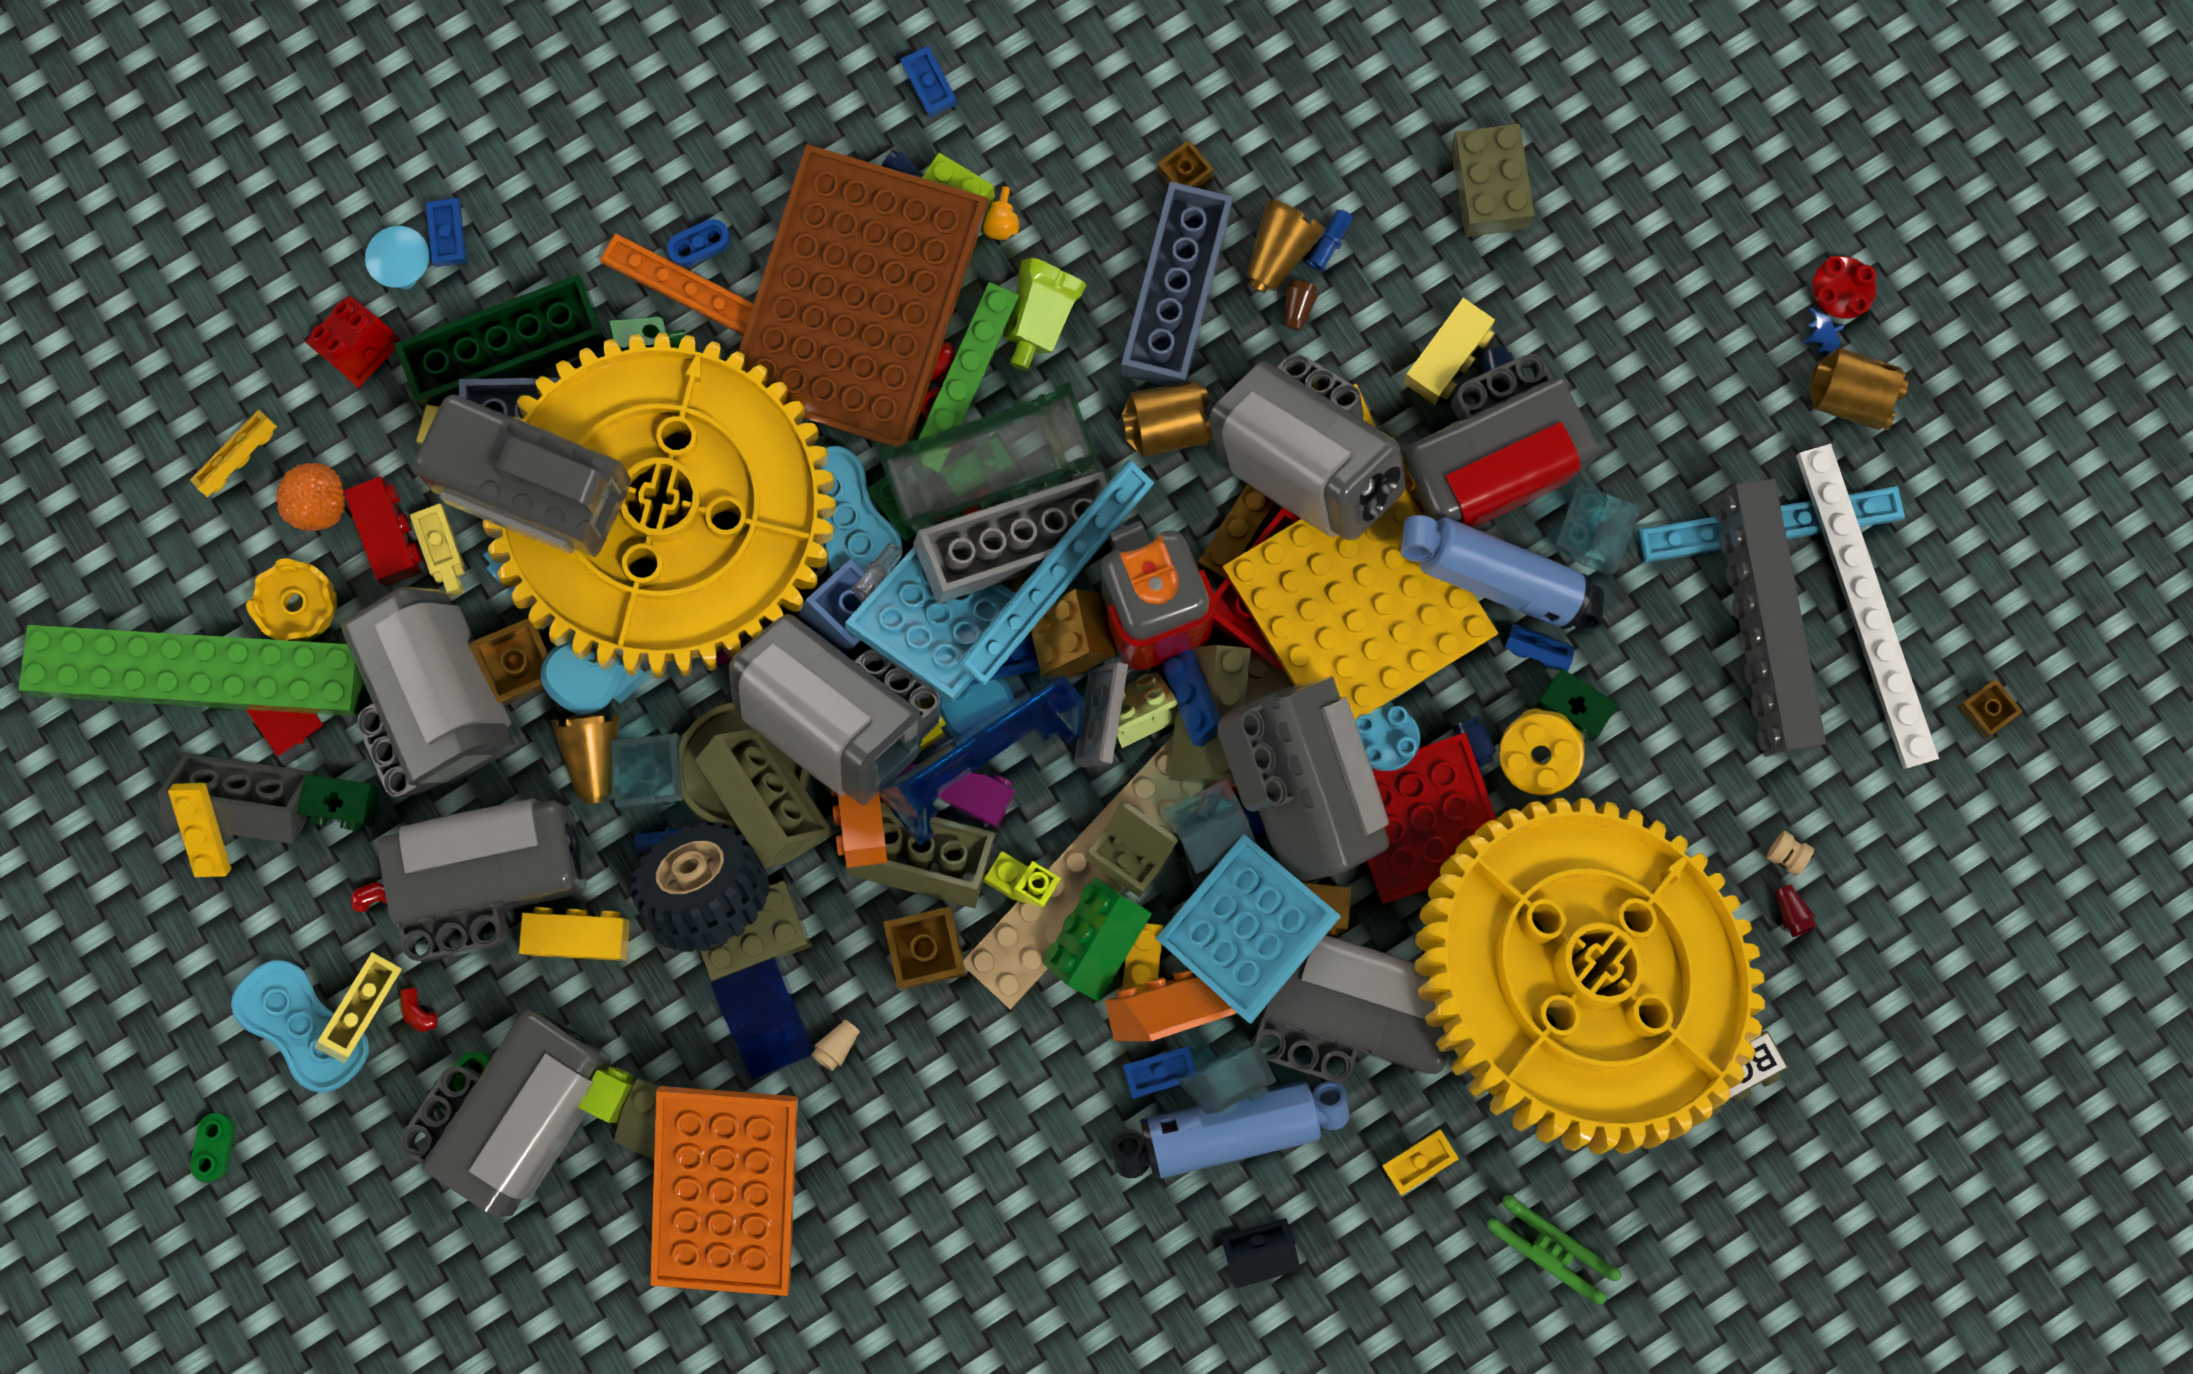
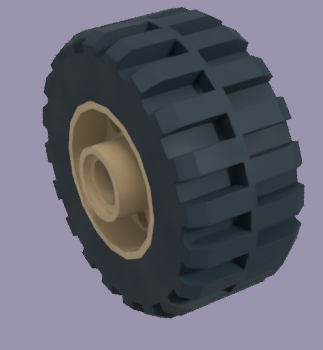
(699, 887)

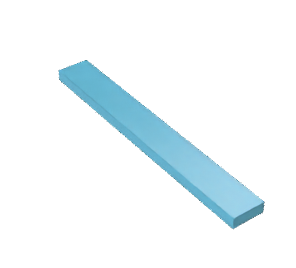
(1799, 521)
(1055, 573)

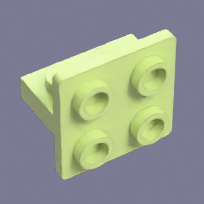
(1145, 708)

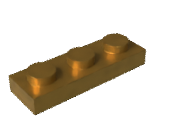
(1236, 530)

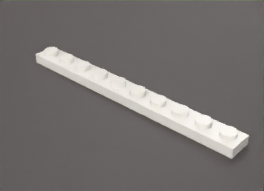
(1867, 606)

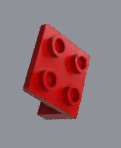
(353, 340)

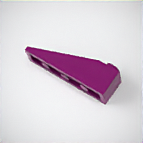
(979, 796)

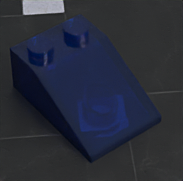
(763, 1017)

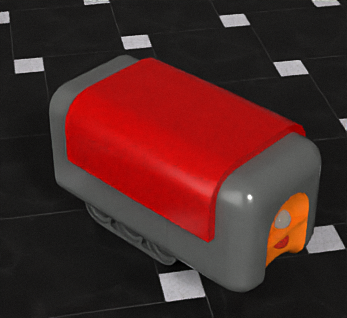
(1502, 448)
(1154, 597)

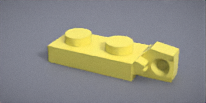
(439, 547)

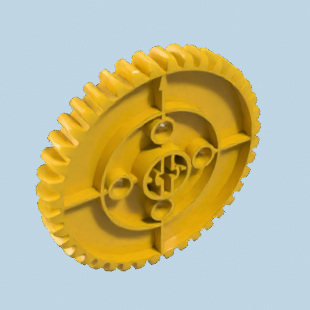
(741, 459)
(1682, 966)

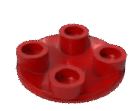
(1844, 287)

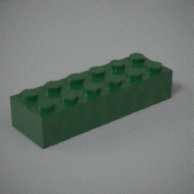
(502, 341)

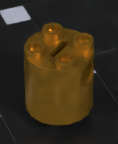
(1857, 388)
(1166, 419)

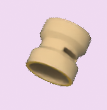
(1790, 853)

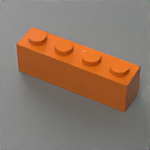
(862, 831)

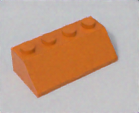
(1164, 1008)

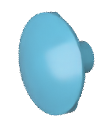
(397, 257)
(1389, 737)

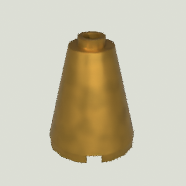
(1280, 244)
(587, 753)

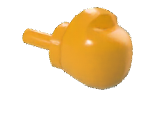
(1000, 218)

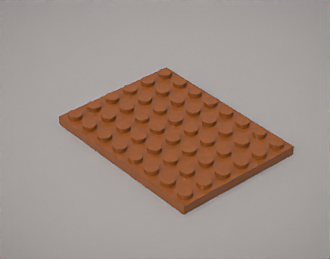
(861, 292)

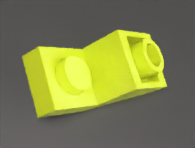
(1022, 883)

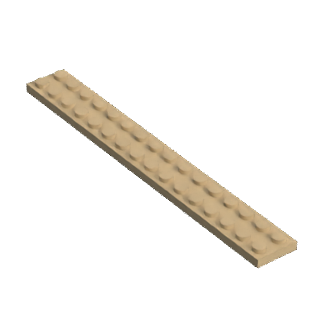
(1014, 950)

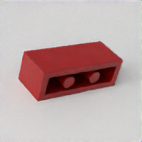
(384, 531)

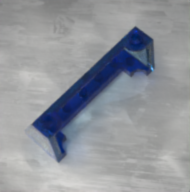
(1048, 707)

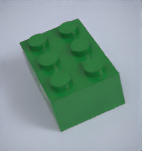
(1096, 938)

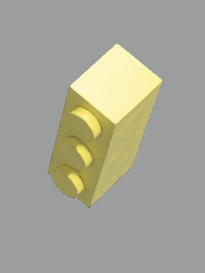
(1450, 352)
(358, 1008)

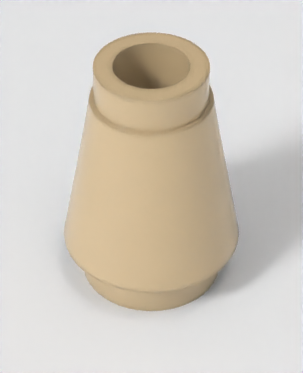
(835, 1046)

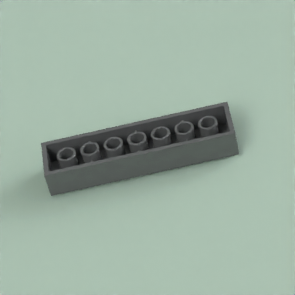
(1769, 618)

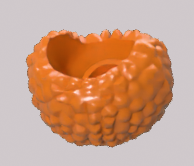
(311, 497)

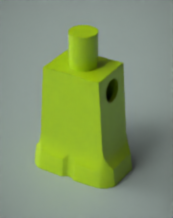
(1041, 309)

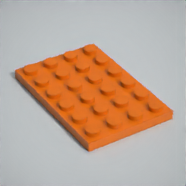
(723, 1190)

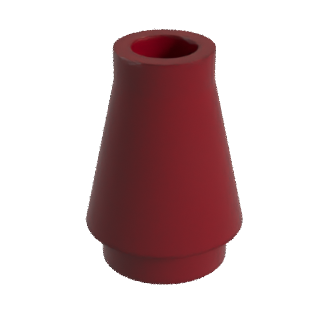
(1794, 911)

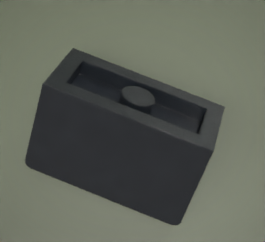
(1260, 1253)

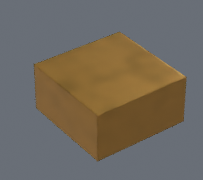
(1185, 166)
(1989, 708)

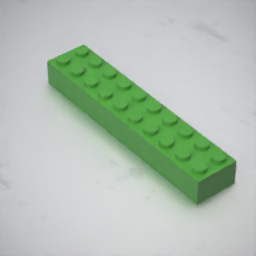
(191, 670)

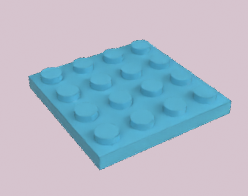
(924, 636)
(1248, 928)

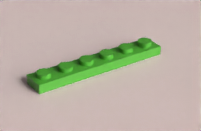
(971, 360)

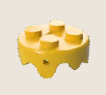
(277, 586)
(1545, 729)

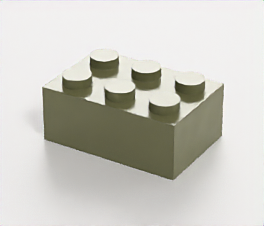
(1492, 180)
(774, 933)

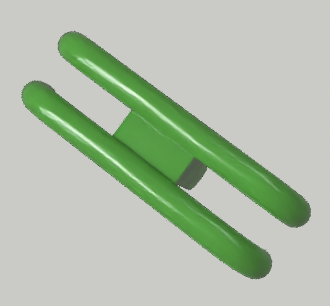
(1553, 1250)

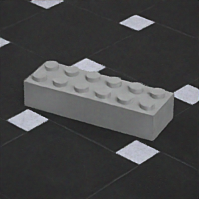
(1002, 539)

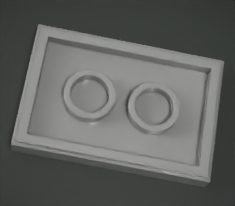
(1101, 715)

